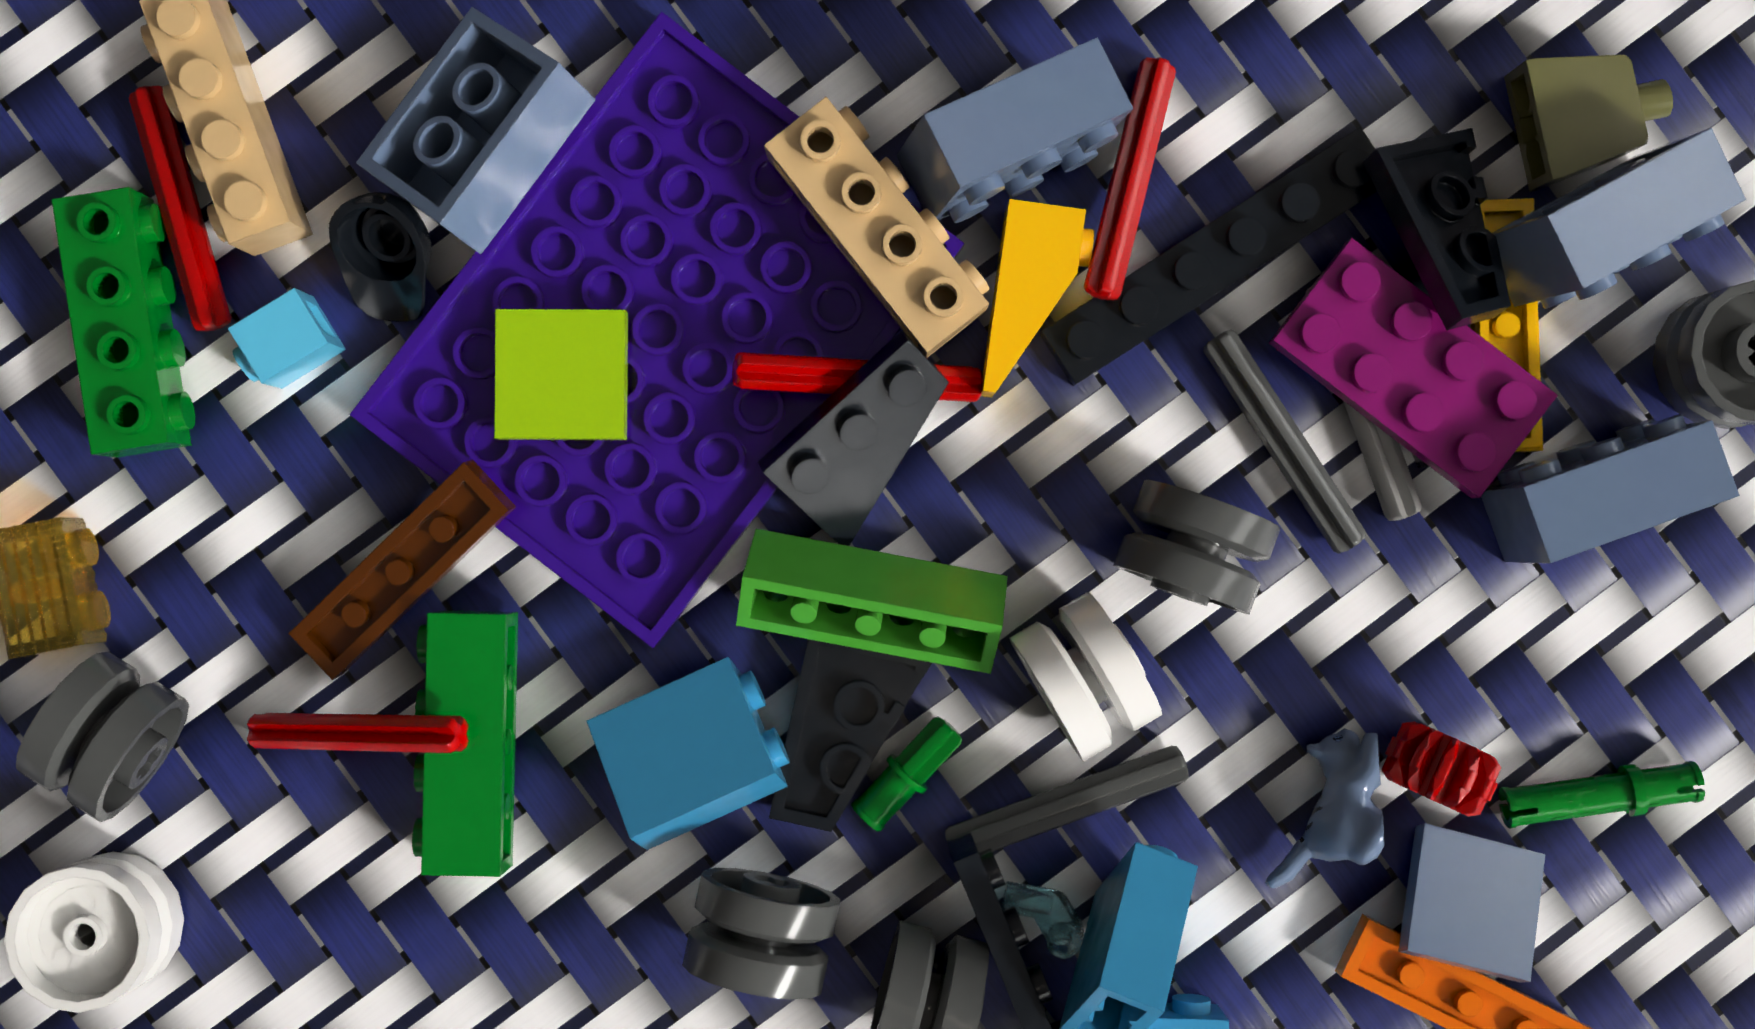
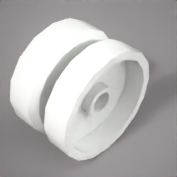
(1092, 672)
(93, 931)

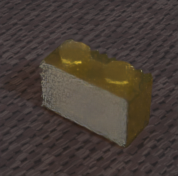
(50, 588)

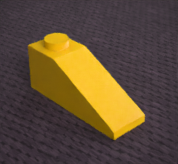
(1034, 268)

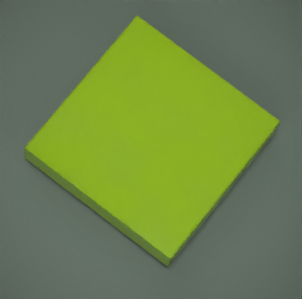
(561, 374)

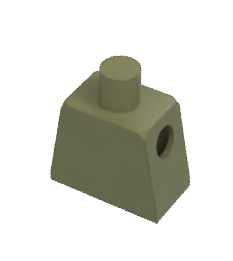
(1580, 113)

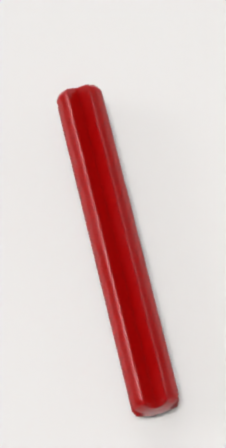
(1130, 179)
(180, 209)
(826, 375)
(358, 732)

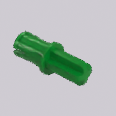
(907, 773)

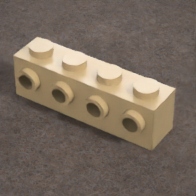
(226, 122)
(877, 227)

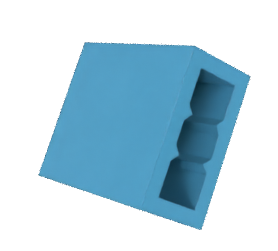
(689, 753)
(1131, 942)

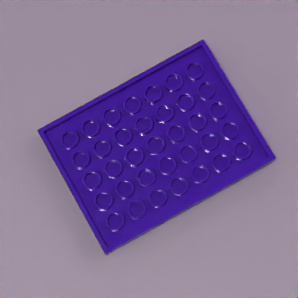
(695, 234)

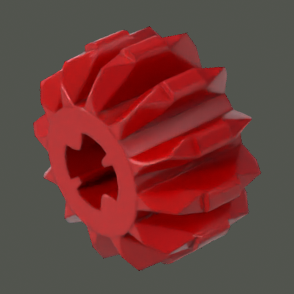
(1441, 768)

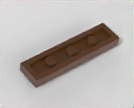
(402, 569)

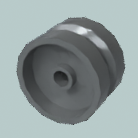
(1709, 357)
(1196, 546)
(102, 735)
(761, 933)
(924, 999)

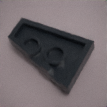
(1440, 221)
(856, 438)
(837, 726)

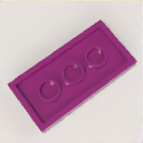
(1397, 365)

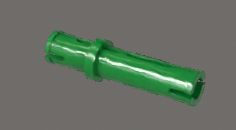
(1627, 791)

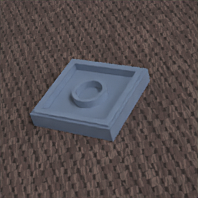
(1472, 903)

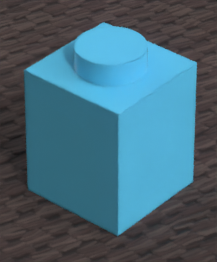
(284, 340)

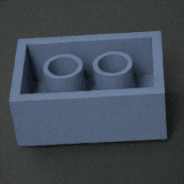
(477, 129)
(1015, 132)
(1618, 221)
(1608, 489)

